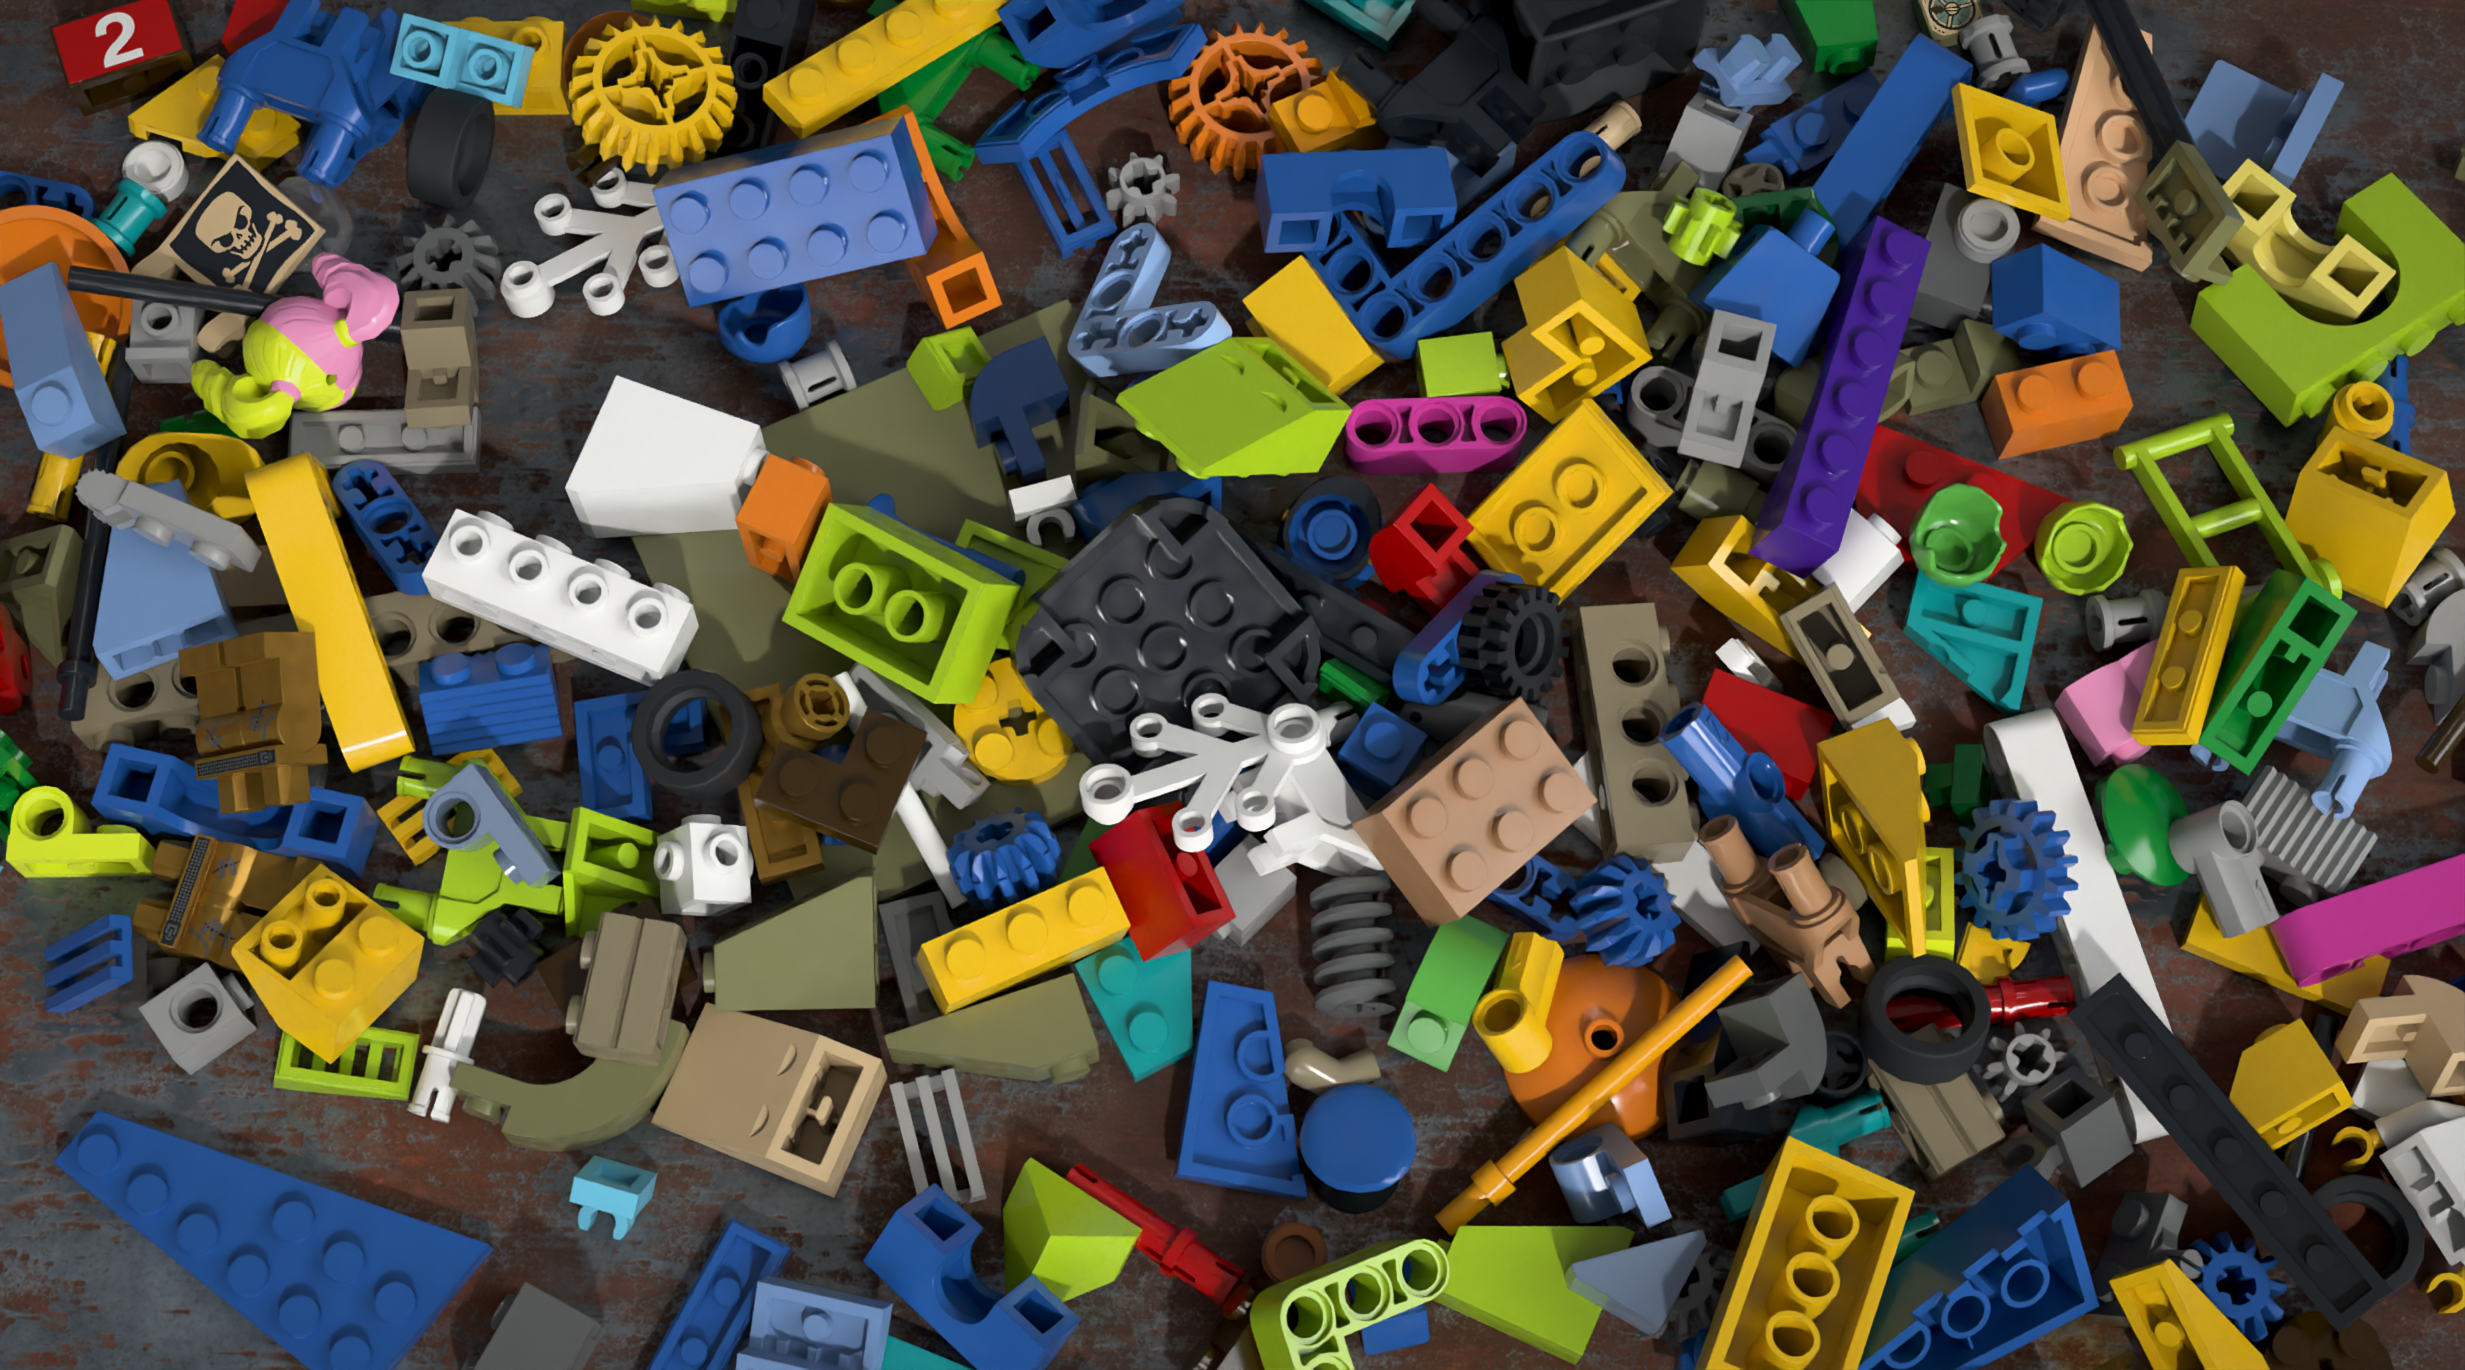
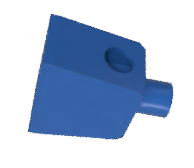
(1776, 282)

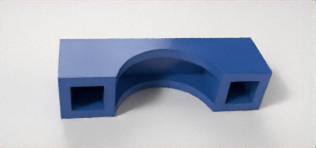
(165, 800)

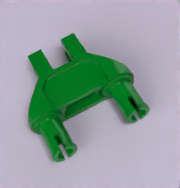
(936, 83)

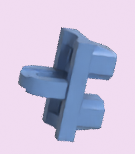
(1748, 71)

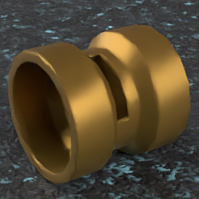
(806, 713)

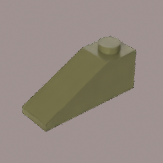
(1014, 1036)

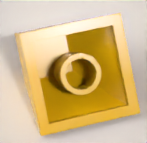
(2010, 152)

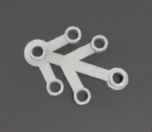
(620, 238)
(1282, 739)

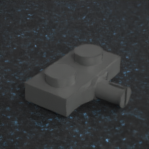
(905, 927)
(2141, 1234)

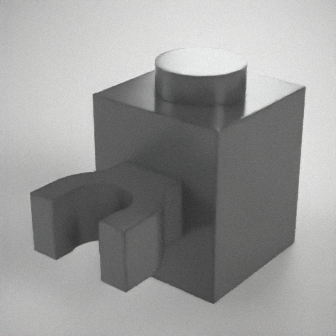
(2072, 1128)

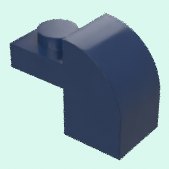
(1010, 398)

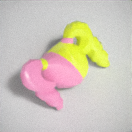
(297, 348)

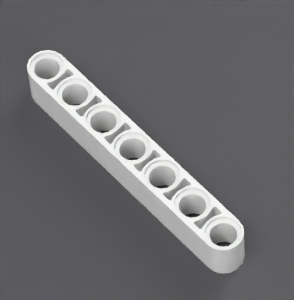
(2098, 934)

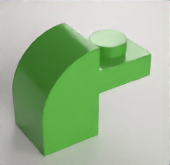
(1447, 990)

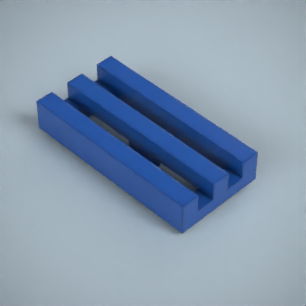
(1083, 235)
(89, 951)

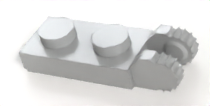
(165, 518)

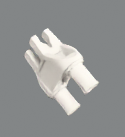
(1312, 812)

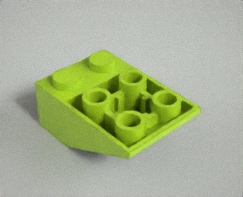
(1239, 411)

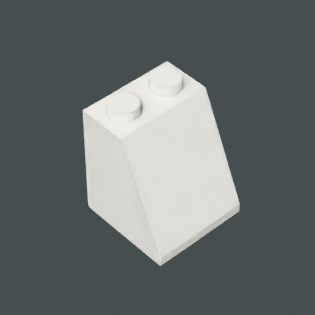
(663, 465)

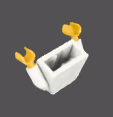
(2429, 1167)

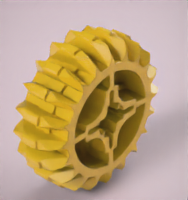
(630, 116)

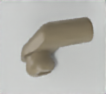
(1321, 1072)

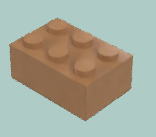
(1474, 813)

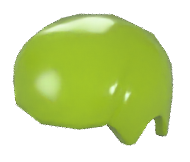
(2082, 546)

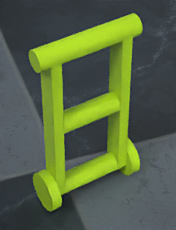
(2253, 507)

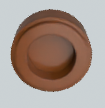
(1292, 1251)

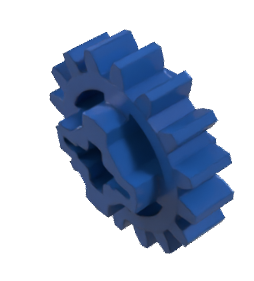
(2015, 869)

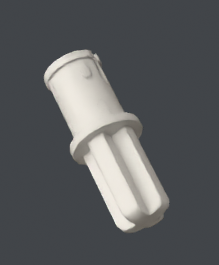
(450, 1044)

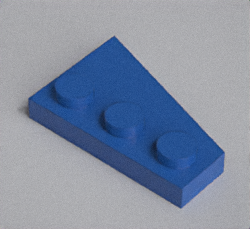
(1237, 1102)

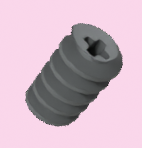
(1349, 947)

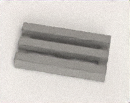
(925, 1087)

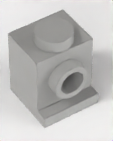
(166, 353)

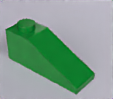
(2271, 665)

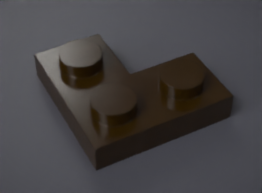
(849, 799)

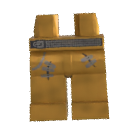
(257, 718)
(217, 898)

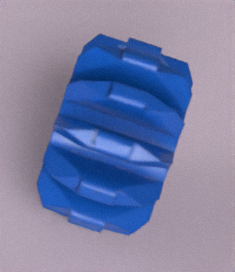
(1005, 858)
(1625, 911)
(2246, 1275)

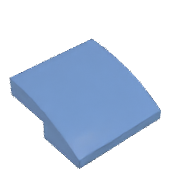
(814, 1329)

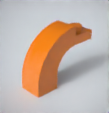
(954, 270)

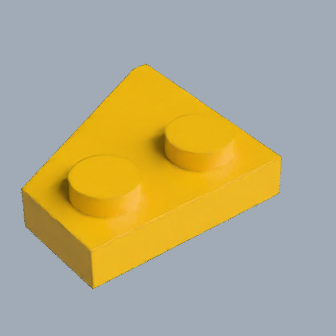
(186, 105)

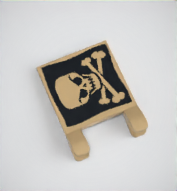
(237, 238)

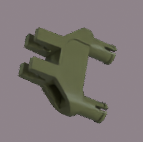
(1634, 239)

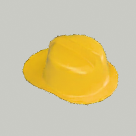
(205, 464)

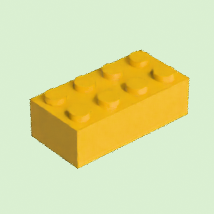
(1807, 1266)

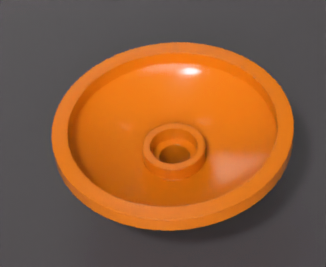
(46, 234)
(1588, 1001)

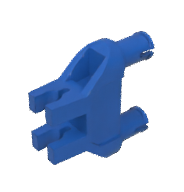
(306, 69)

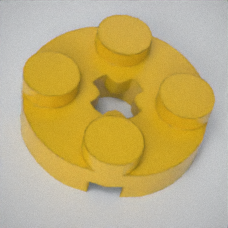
(998, 750)

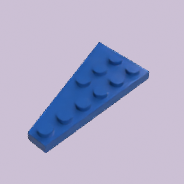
(299, 1261)

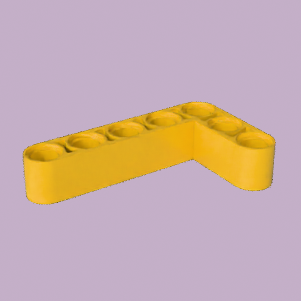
(300, 528)

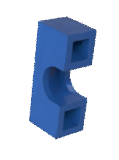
(1401, 188)
(929, 1265)

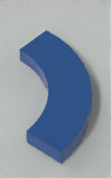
(1085, 84)

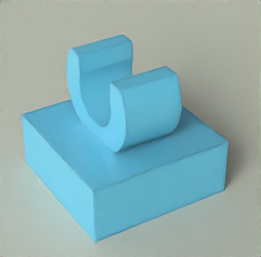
(612, 1189)

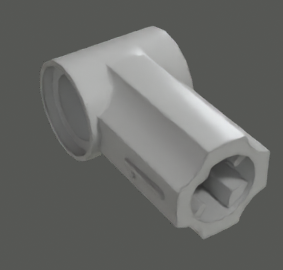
(2220, 850)

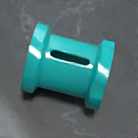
(129, 216)

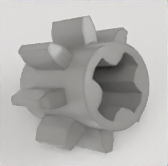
(1146, 175)
(2007, 1056)

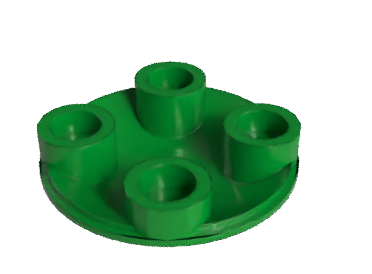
(2137, 817)

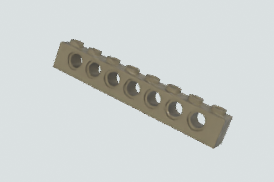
(175, 709)

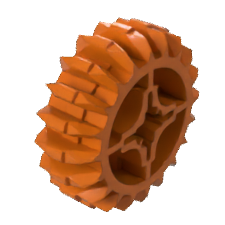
(1234, 127)

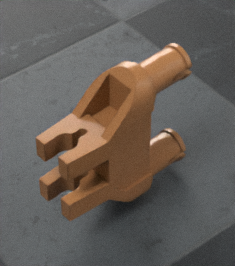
(1789, 909)

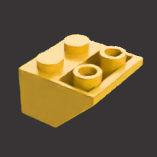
(2368, 513)
(328, 962)

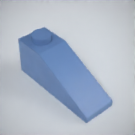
(55, 366)

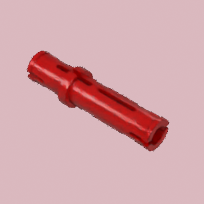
(2008, 1000)
(1162, 1241)

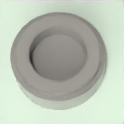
(1986, 230)

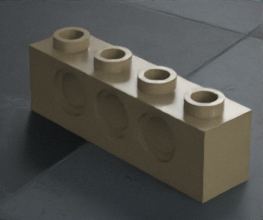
(1632, 640)

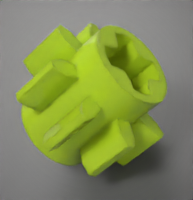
(1702, 226)

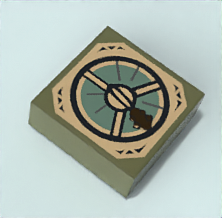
(1946, 18)

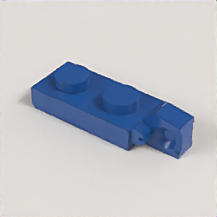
(1813, 134)

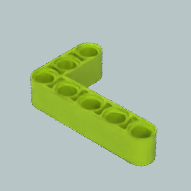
(1322, 1305)

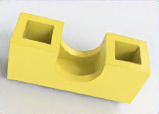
(2314, 279)

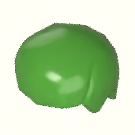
(1957, 535)

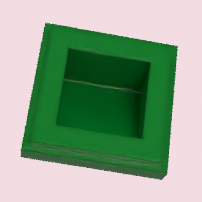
(1344, 683)

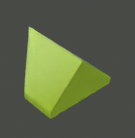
(606, 867)
(1062, 1235)

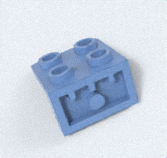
(2252, 119)

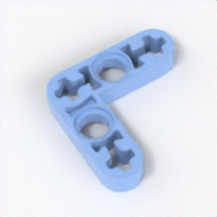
(1111, 333)

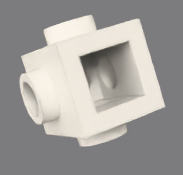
(703, 867)

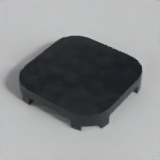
(1154, 620)

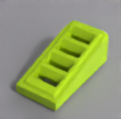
(342, 1083)

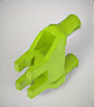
(471, 879)

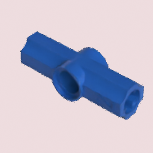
(1737, 782)

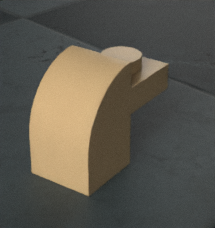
(2416, 1023)

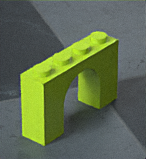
(2302, 363)

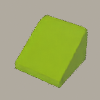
(947, 366)

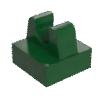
(1960, 783)

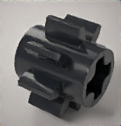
(507, 947)

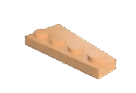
(2102, 161)

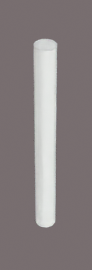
(911, 810)

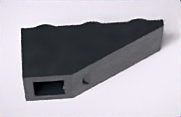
(762, 45)
(1701, 1056)

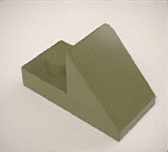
(1959, 367)

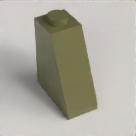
(803, 953)

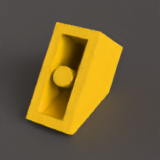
(2287, 1084)

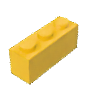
(1022, 941)

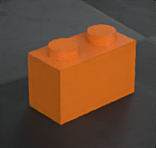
(2056, 404)
(783, 515)

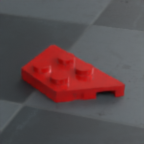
(1907, 471)

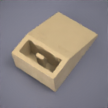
(772, 1096)

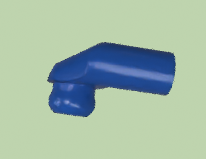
(2039, 86)

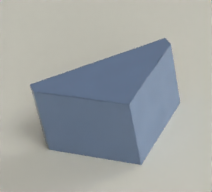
(1640, 1280)

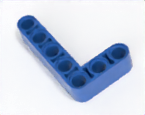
(1461, 248)

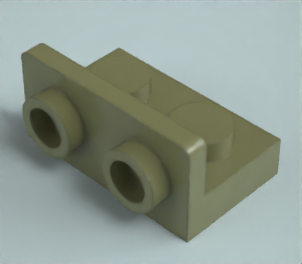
(2190, 214)

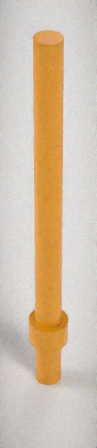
(1495, 1181)

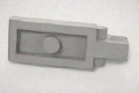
(942, 760)

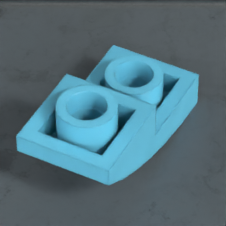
(462, 60)

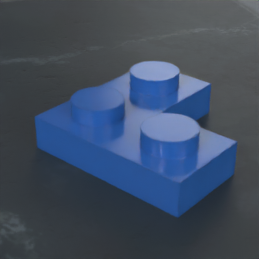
(609, 770)

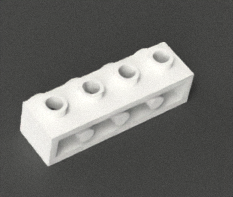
(561, 598)

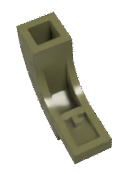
(574, 1112)

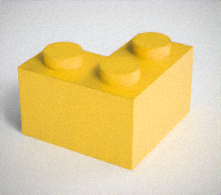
(1576, 337)

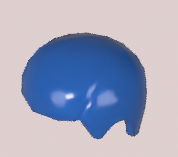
(766, 324)

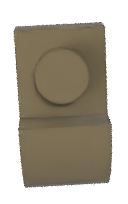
(440, 358)

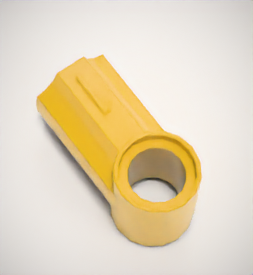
(1516, 1010)

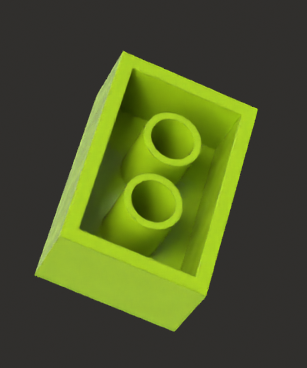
(901, 603)

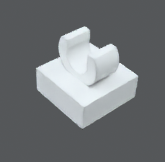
(1042, 504)

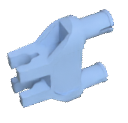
(2341, 724)

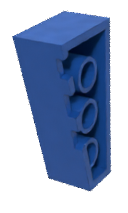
(1984, 1283)

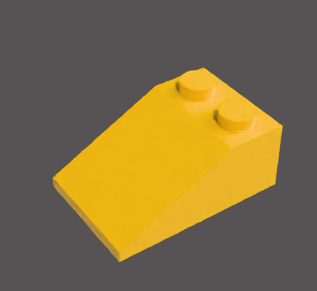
(1879, 819)

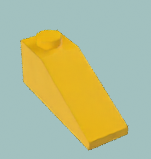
(1740, 584)
(2179, 1323)

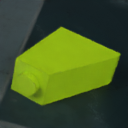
(1518, 1282)

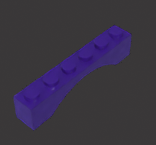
(1818, 482)

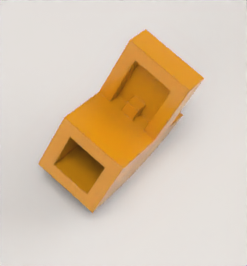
(1327, 119)

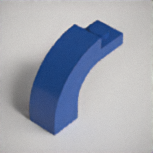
(1070, 30)

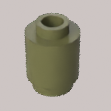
(1718, 491)

